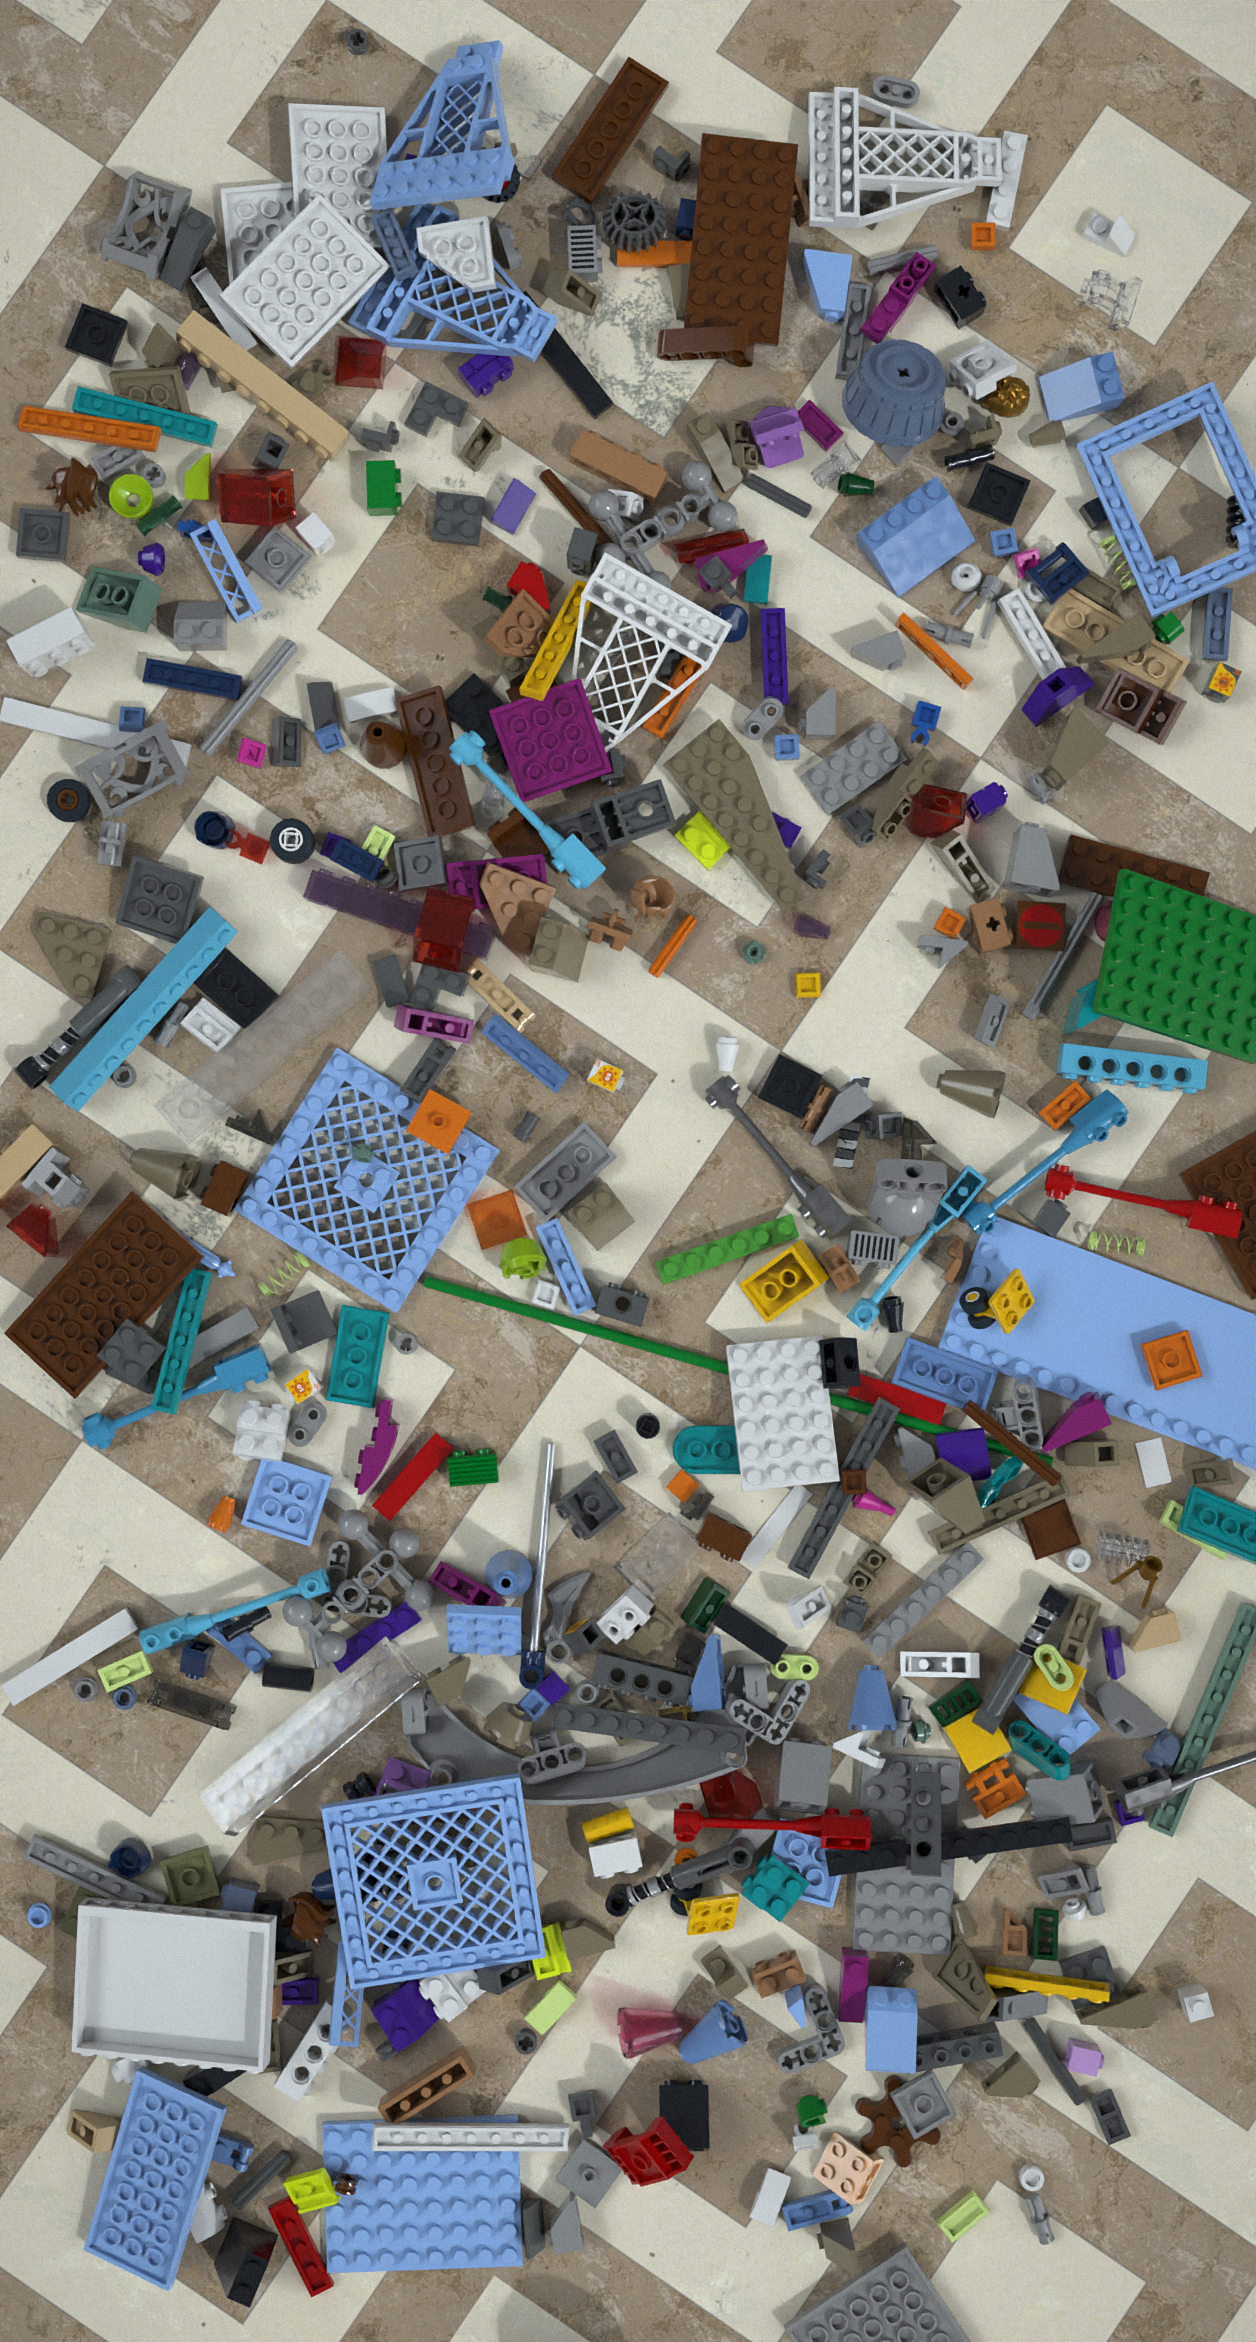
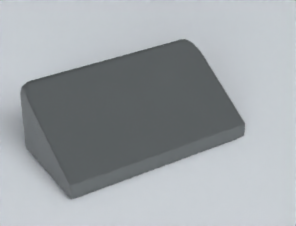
(322, 704)
(286, 742)
(533, 2226)

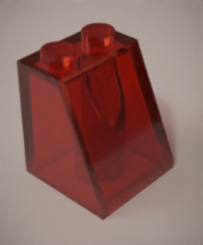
(256, 496)
(443, 930)

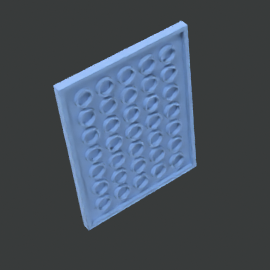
(421, 2204)

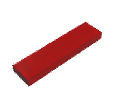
(908, 1401)
(412, 1476)
(301, 2246)

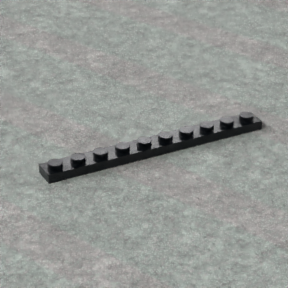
(954, 1845)

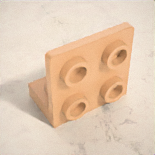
(847, 2169)

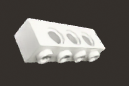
(290, 2079)

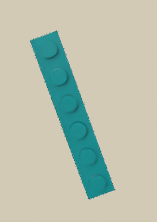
(172, 423)
(181, 1341)

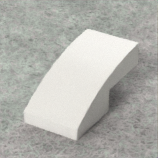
(370, 704)
(770, 2197)

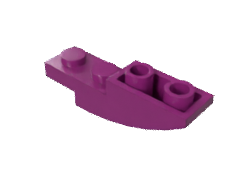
(898, 298)
(376, 1456)

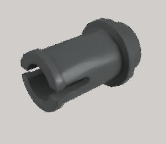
(526, 1127)

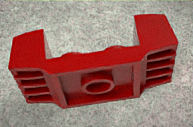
(649, 2155)

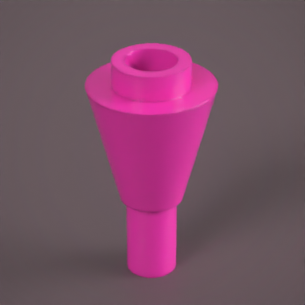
(872, 1502)

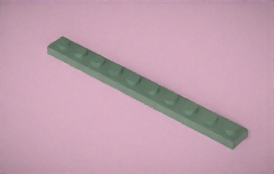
(1209, 1714)

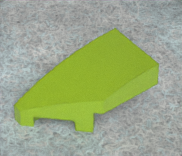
(198, 479)

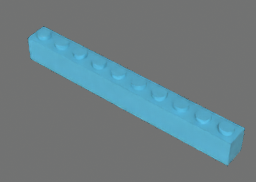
(143, 1009)

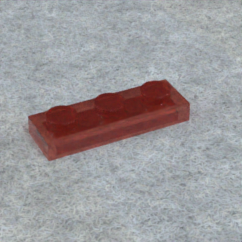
(696, 548)

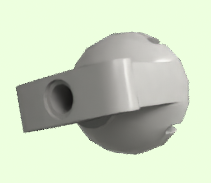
(906, 1194)

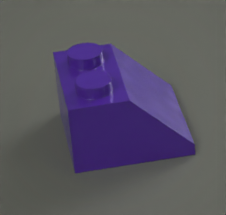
(404, 2014)

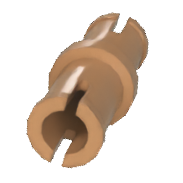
(816, 1109)

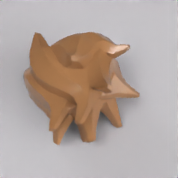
(652, 896)

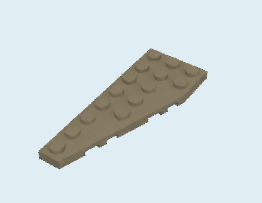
(728, 793)

